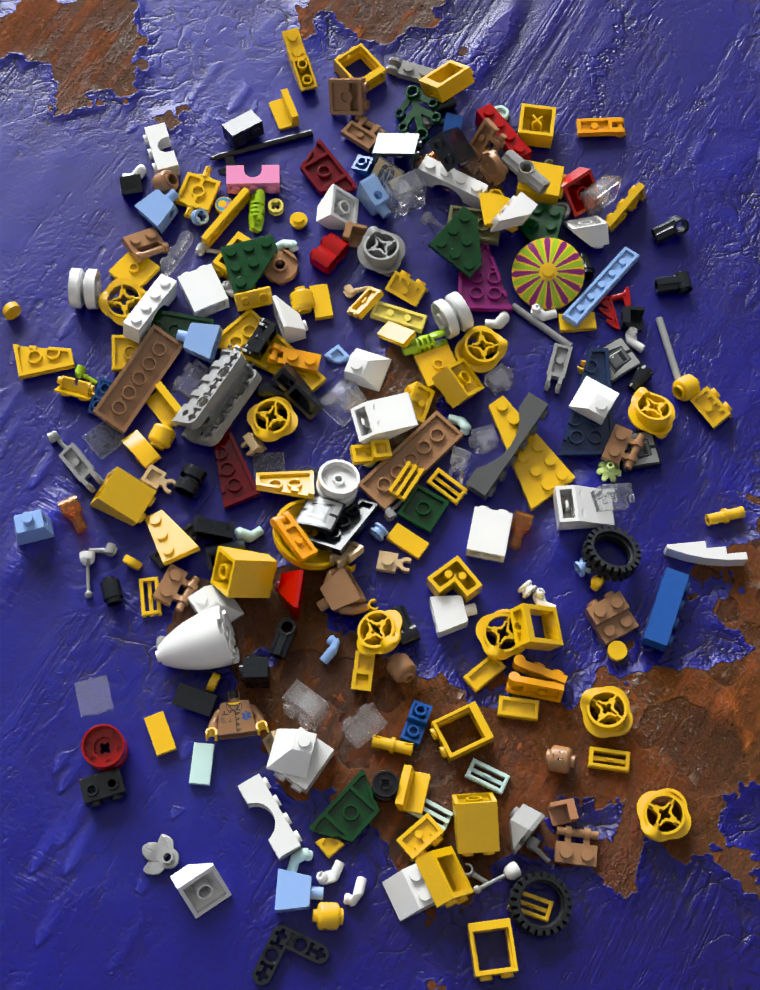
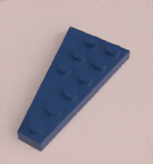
(582, 434)

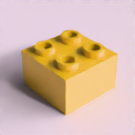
(536, 125)

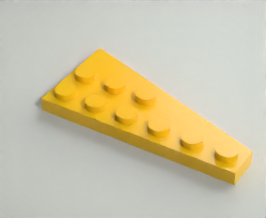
(241, 331)
(537, 465)

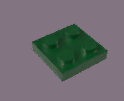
(423, 508)

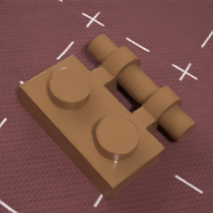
(360, 135)
(485, 136)
(617, 444)
(170, 585)
(575, 853)

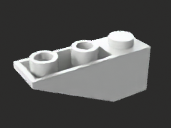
(515, 214)

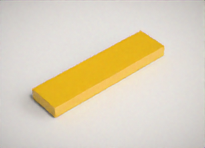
(226, 217)

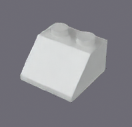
(408, 892)

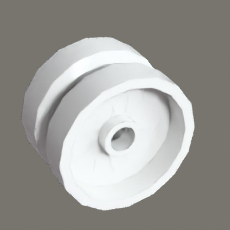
(84, 288)
(452, 314)
(338, 481)

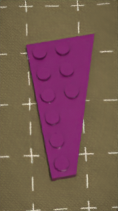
(484, 290)

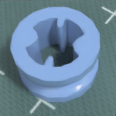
(202, 213)
(378, 531)
(580, 568)

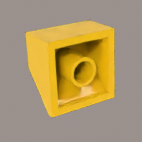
(457, 383)

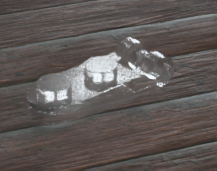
(176, 252)

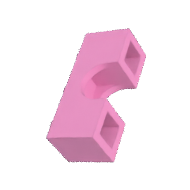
(267, 180)

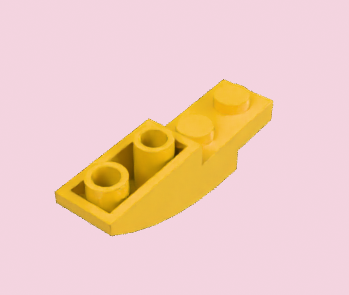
(299, 60)

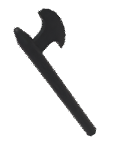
(228, 155)

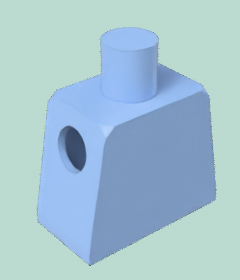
(373, 196)
(158, 208)
(201, 340)
(32, 527)
(295, 891)

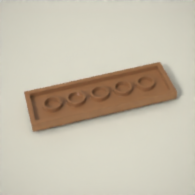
(138, 379)
(422, 448)

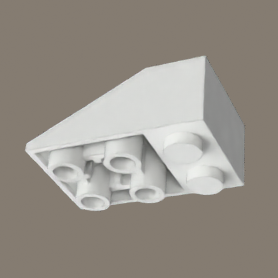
(384, 417)
(576, 509)

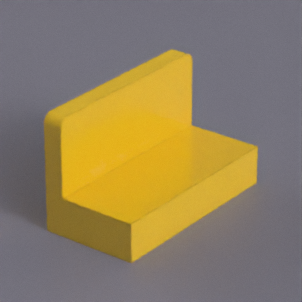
(284, 111)
(163, 404)
(412, 790)

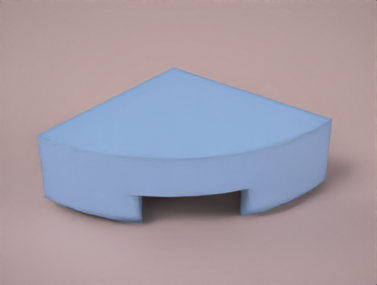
(337, 355)

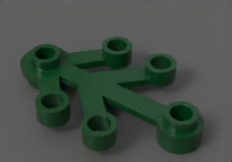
(417, 112)

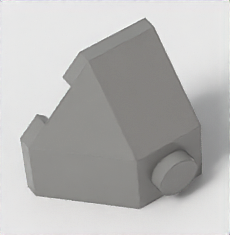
(522, 825)

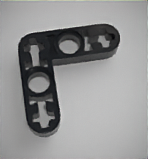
(288, 944)

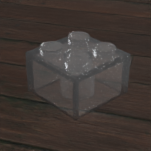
(406, 193)
(305, 706)

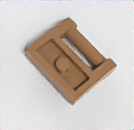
(144, 240)

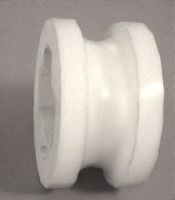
(527, 589)

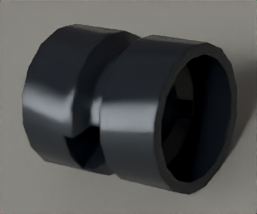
(189, 482)
(385, 786)

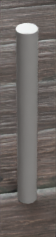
(543, 327)
(668, 348)

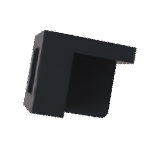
(131, 184)
(631, 317)

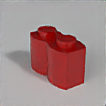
(328, 253)

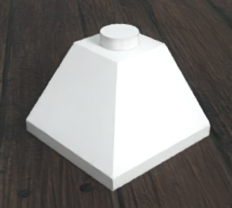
(337, 208)
(590, 229)
(289, 321)
(367, 369)
(593, 400)
(211, 597)
(292, 752)
(200, 887)

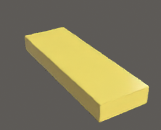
(386, 312)

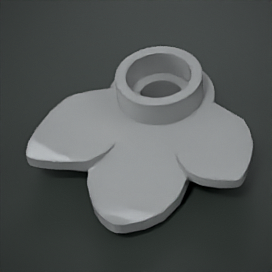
(157, 855)

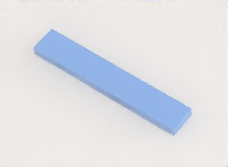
(600, 287)

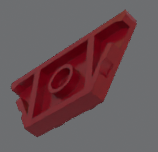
(324, 170)

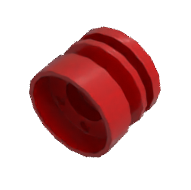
(107, 736)

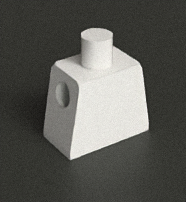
(450, 613)

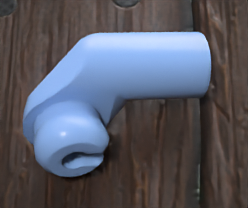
(332, 650)

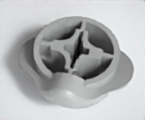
(381, 251)

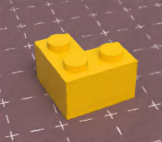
(454, 576)

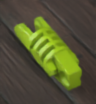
(257, 211)
(425, 343)

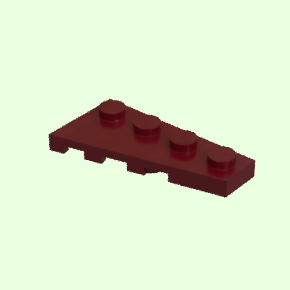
(234, 475)

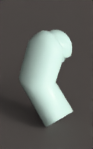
(285, 243)
(464, 425)
(247, 535)
(298, 857)

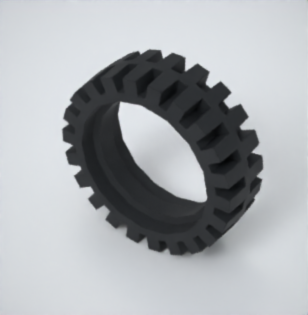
(604, 568)
(564, 903)

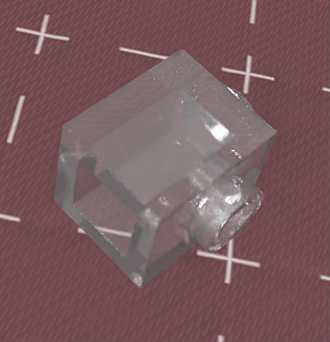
(499, 379)
(483, 439)

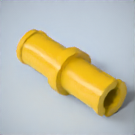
(725, 515)
(392, 745)

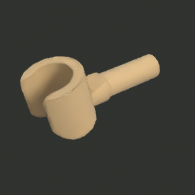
(350, 292)

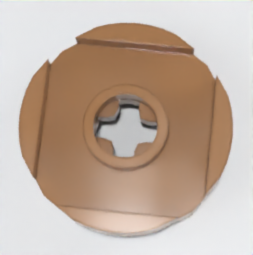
(492, 167)
(289, 270)

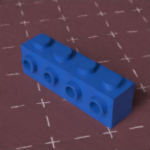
(665, 609)

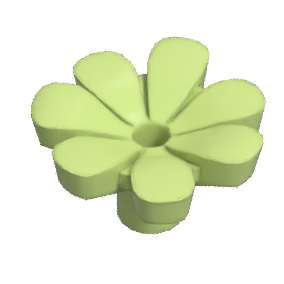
(608, 470)

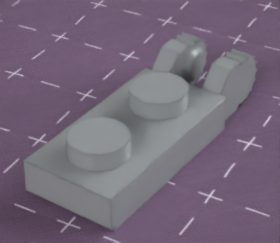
(407, 70)
(558, 365)
(80, 466)

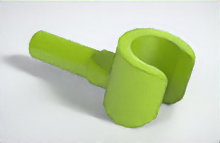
(80, 373)

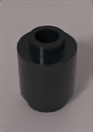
(111, 591)

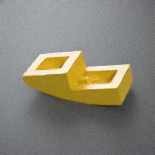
(141, 449)
(373, 452)
(363, 672)

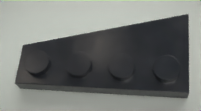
(346, 528)

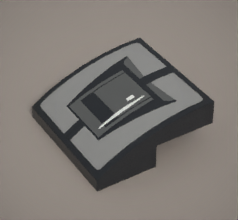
(621, 359)
(648, 456)
(320, 514)

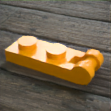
(600, 127)
(297, 359)
(294, 536)
(537, 670)
(534, 687)

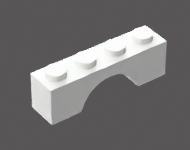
(462, 184)
(140, 319)
(257, 794)

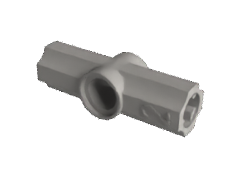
(530, 176)

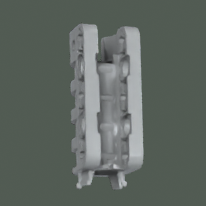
(218, 398)

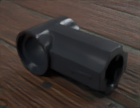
(668, 229)
(679, 283)
(409, 631)
(282, 639)

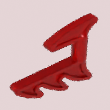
(609, 312)

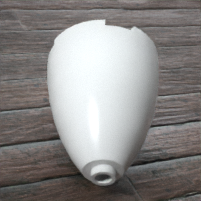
(200, 642)

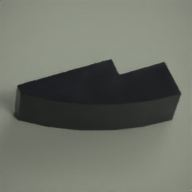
(297, 391)

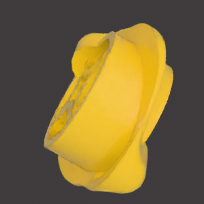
(107, 301)
(486, 343)
(651, 413)
(269, 435)
(369, 636)
(494, 651)
(591, 699)
(653, 832)

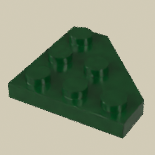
(543, 222)
(460, 243)
(248, 261)

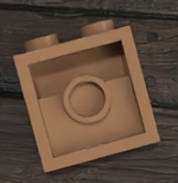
(348, 96)
(611, 617)

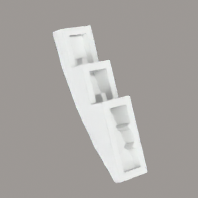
(698, 553)

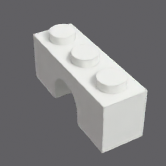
(158, 139)

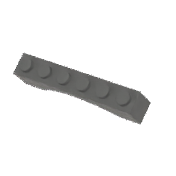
(485, 478)

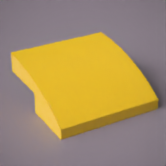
(491, 206)

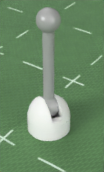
(87, 558)
(511, 872)

